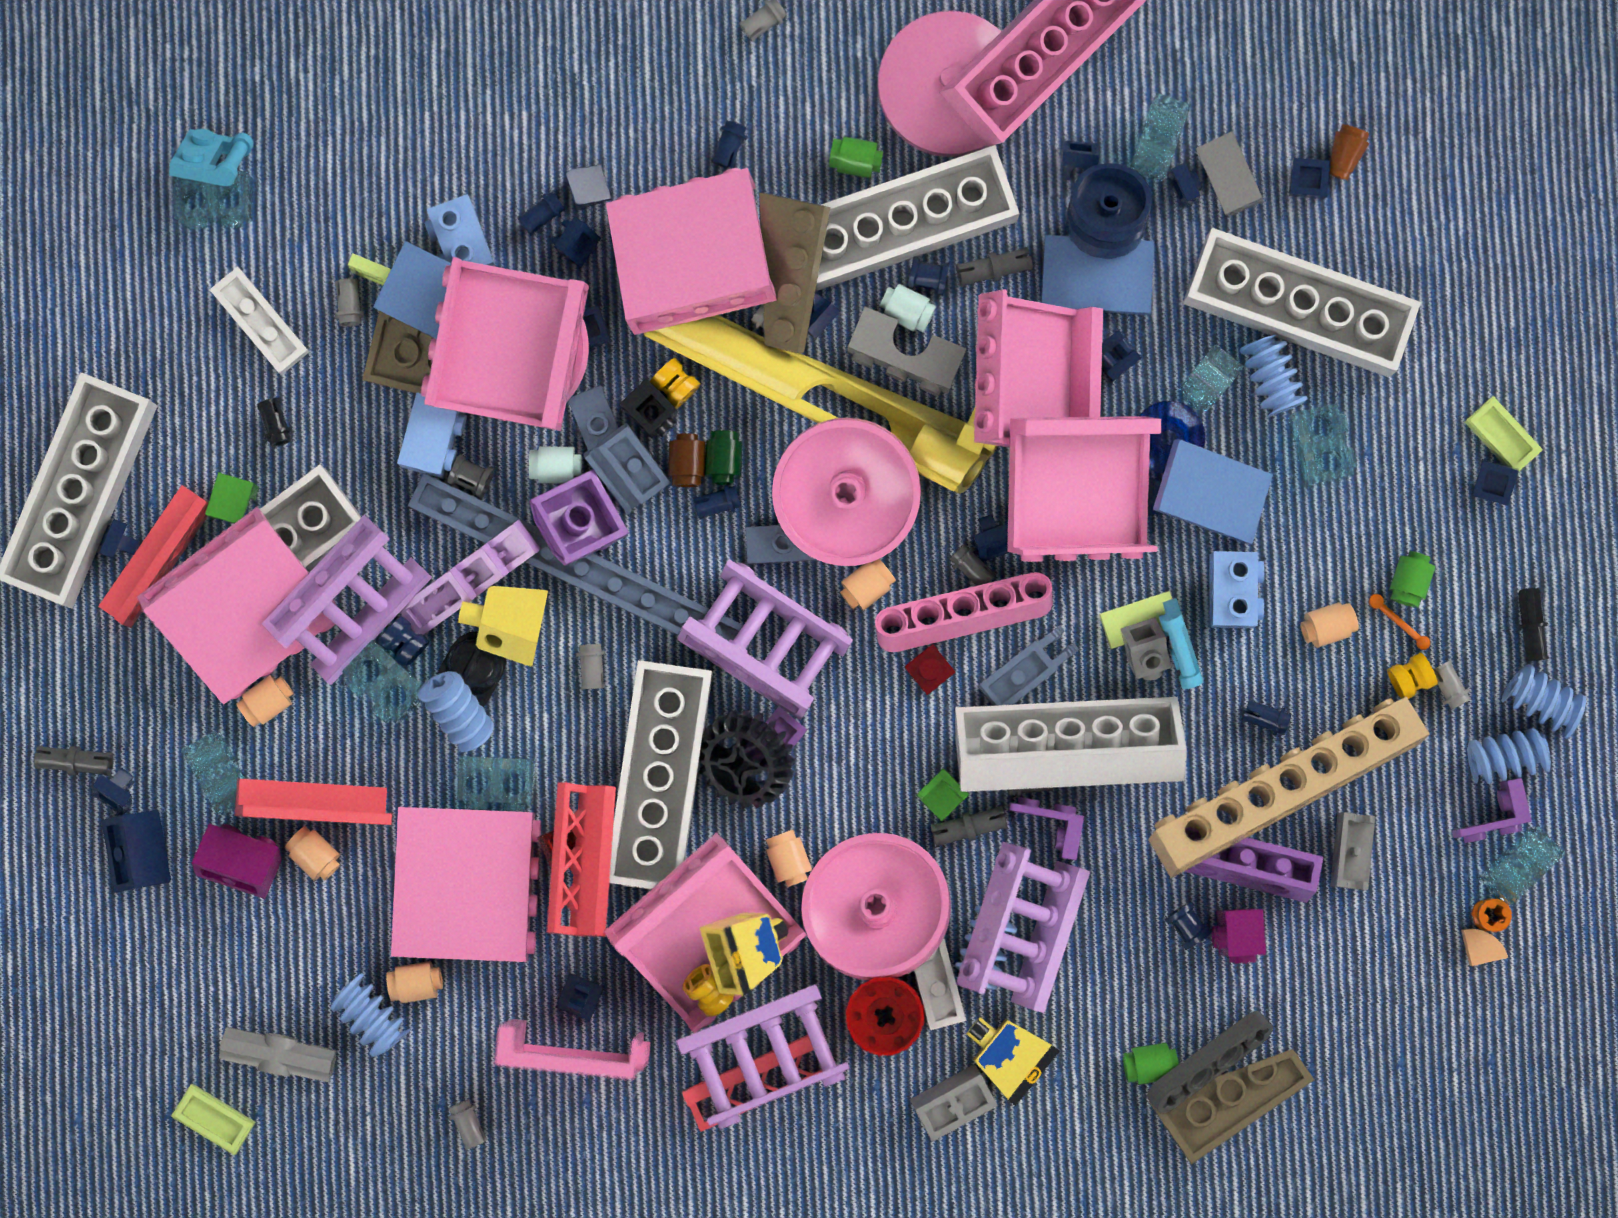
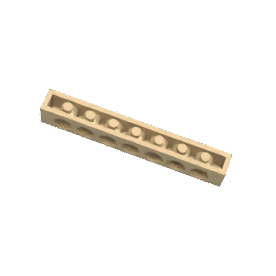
(1180, 853)

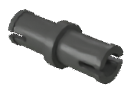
(994, 267)
(73, 760)
(969, 826)

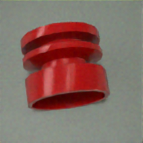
(906, 1010)

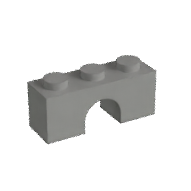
(933, 367)

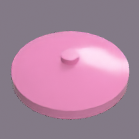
(918, 67)
(846, 491)
(876, 906)

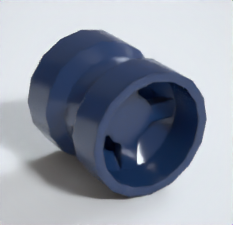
(403, 642)

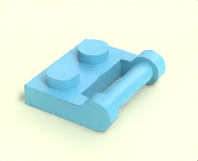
(202, 150)
(1182, 651)

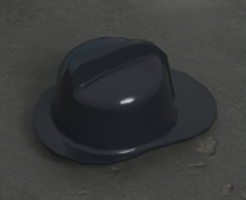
(477, 667)

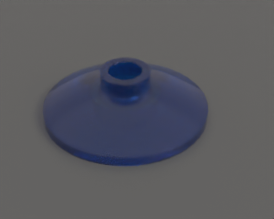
(1175, 418)

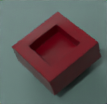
(929, 669)

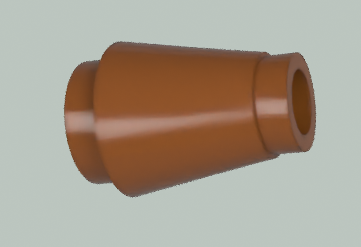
(1347, 151)

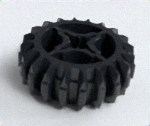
(756, 750)

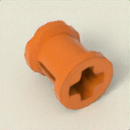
(1502, 911)

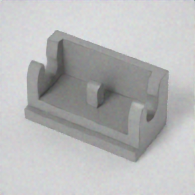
(1229, 174)
(1352, 851)
(953, 1102)

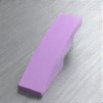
(470, 578)

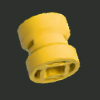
(680, 389)
(1412, 676)
(701, 986)

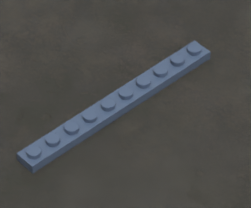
(589, 573)

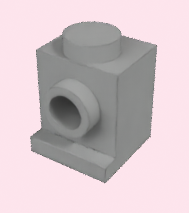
(1147, 656)

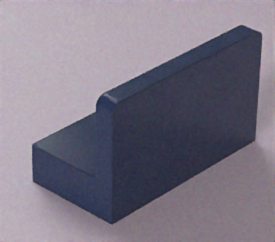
(136, 850)

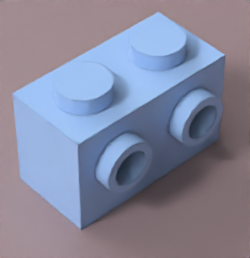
(458, 231)
(430, 439)
(1235, 589)

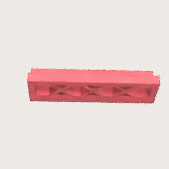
(155, 555)
(311, 802)
(587, 861)
(734, 1076)

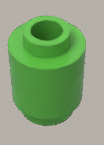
(855, 157)
(1412, 579)
(1149, 1063)

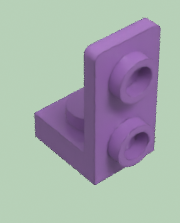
(1510, 799)
(1066, 838)

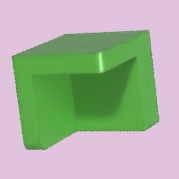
(230, 498)
(942, 795)

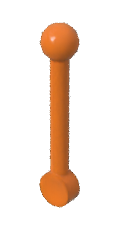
(1376, 601)

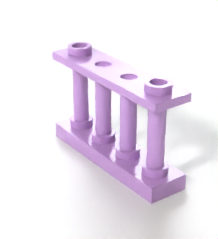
(327, 580)
(763, 674)
(1049, 936)
(734, 1033)

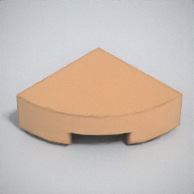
(1482, 947)

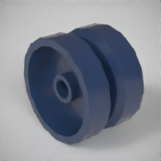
(1108, 210)

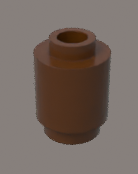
(686, 460)

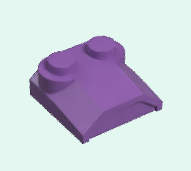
(577, 518)

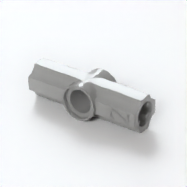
(277, 1054)

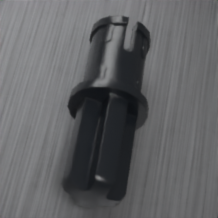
(1533, 624)

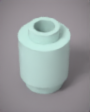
(908, 307)
(554, 464)

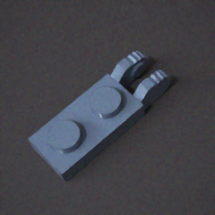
(1025, 671)

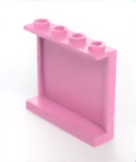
(689, 251)
(505, 344)
(1034, 363)
(1079, 487)
(219, 599)
(465, 884)
(663, 927)
(514, 1053)

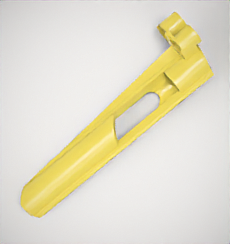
(938, 442)

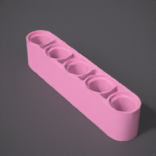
(977, 599)

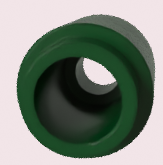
(723, 457)

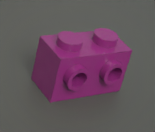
(237, 860)
(1239, 934)

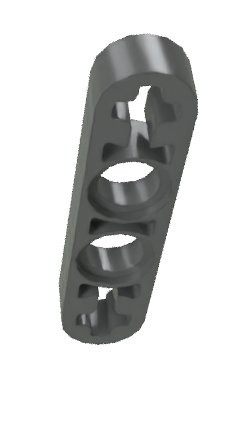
(1209, 1062)

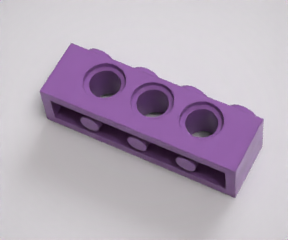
(1262, 868)

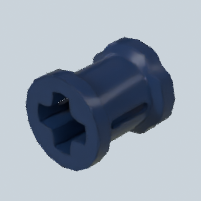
(928, 275)
(1188, 925)

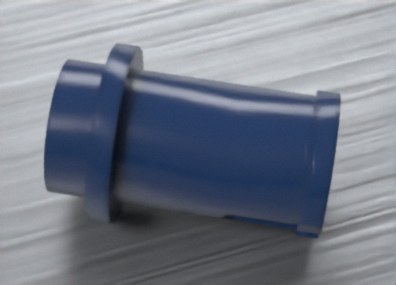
(729, 144)
(541, 213)
(717, 502)
(1269, 717)

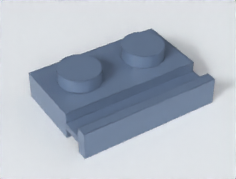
(627, 468)

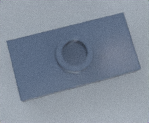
(593, 416)
(771, 545)

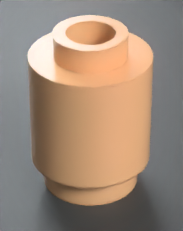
(867, 584)
(1329, 624)
(265, 700)
(313, 854)
(788, 858)
(414, 982)

